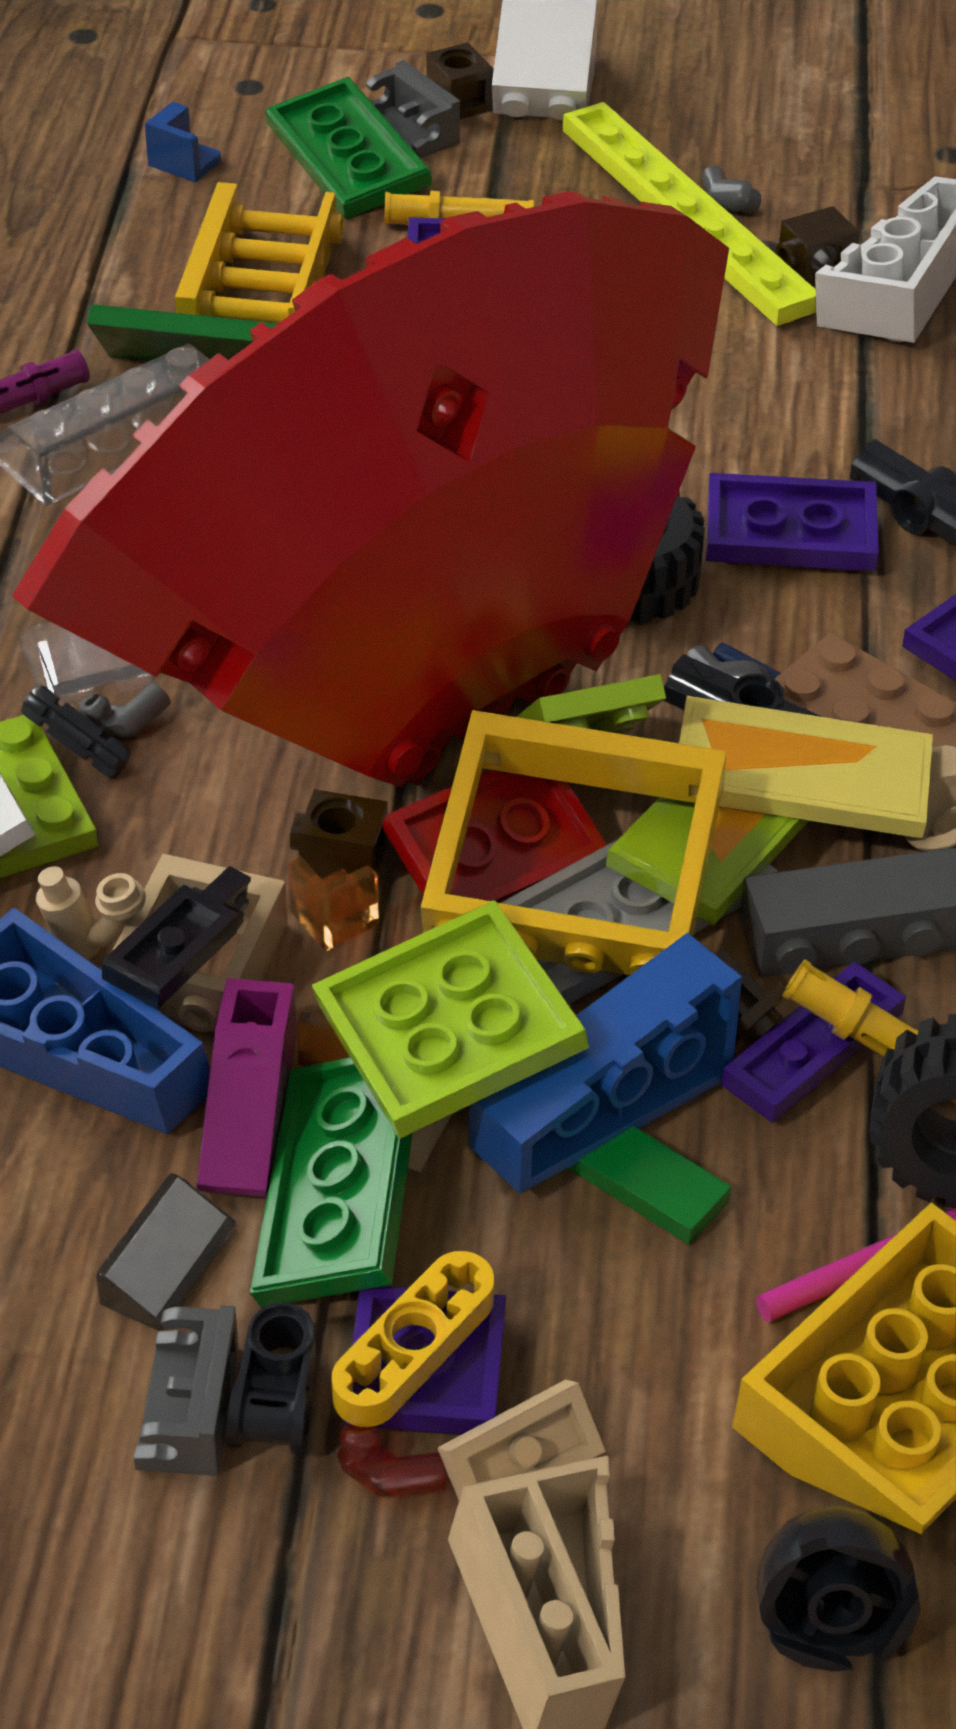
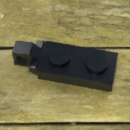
(178, 939)

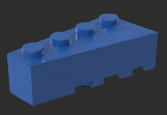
(89, 1036)
(649, 1051)

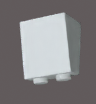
(544, 57)

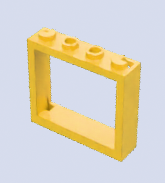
(593, 760)

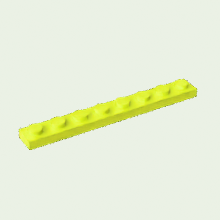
(654, 179)

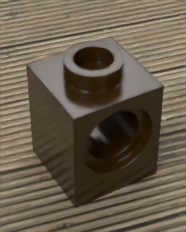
(464, 76)
(815, 241)
(340, 833)

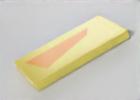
(816, 766)

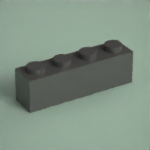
(851, 912)

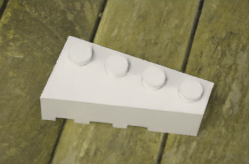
(898, 273)

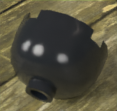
(836, 1588)

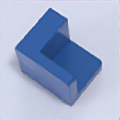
(175, 148)

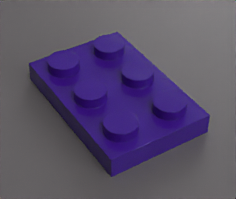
(792, 522)

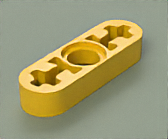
(412, 1368)

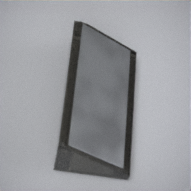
(163, 1253)

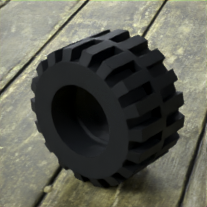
(676, 565)
(904, 1125)

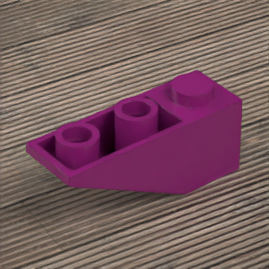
(247, 1086)

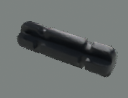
(76, 731)

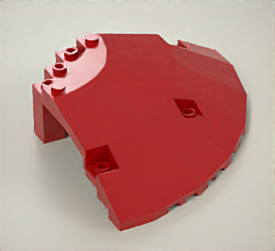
(408, 484)

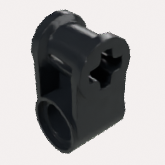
(275, 1391)

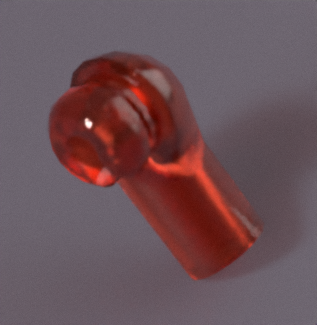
(382, 1471)

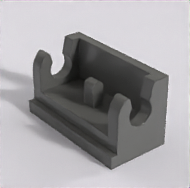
(417, 108)
(189, 1392)

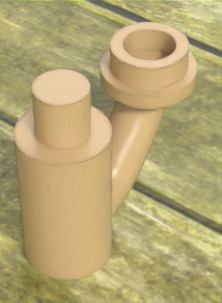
(70, 916)

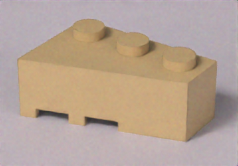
(545, 1590)

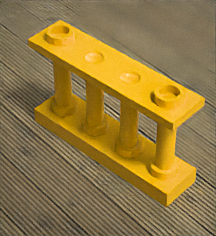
(218, 245)

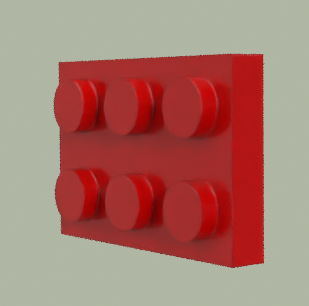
(514, 837)

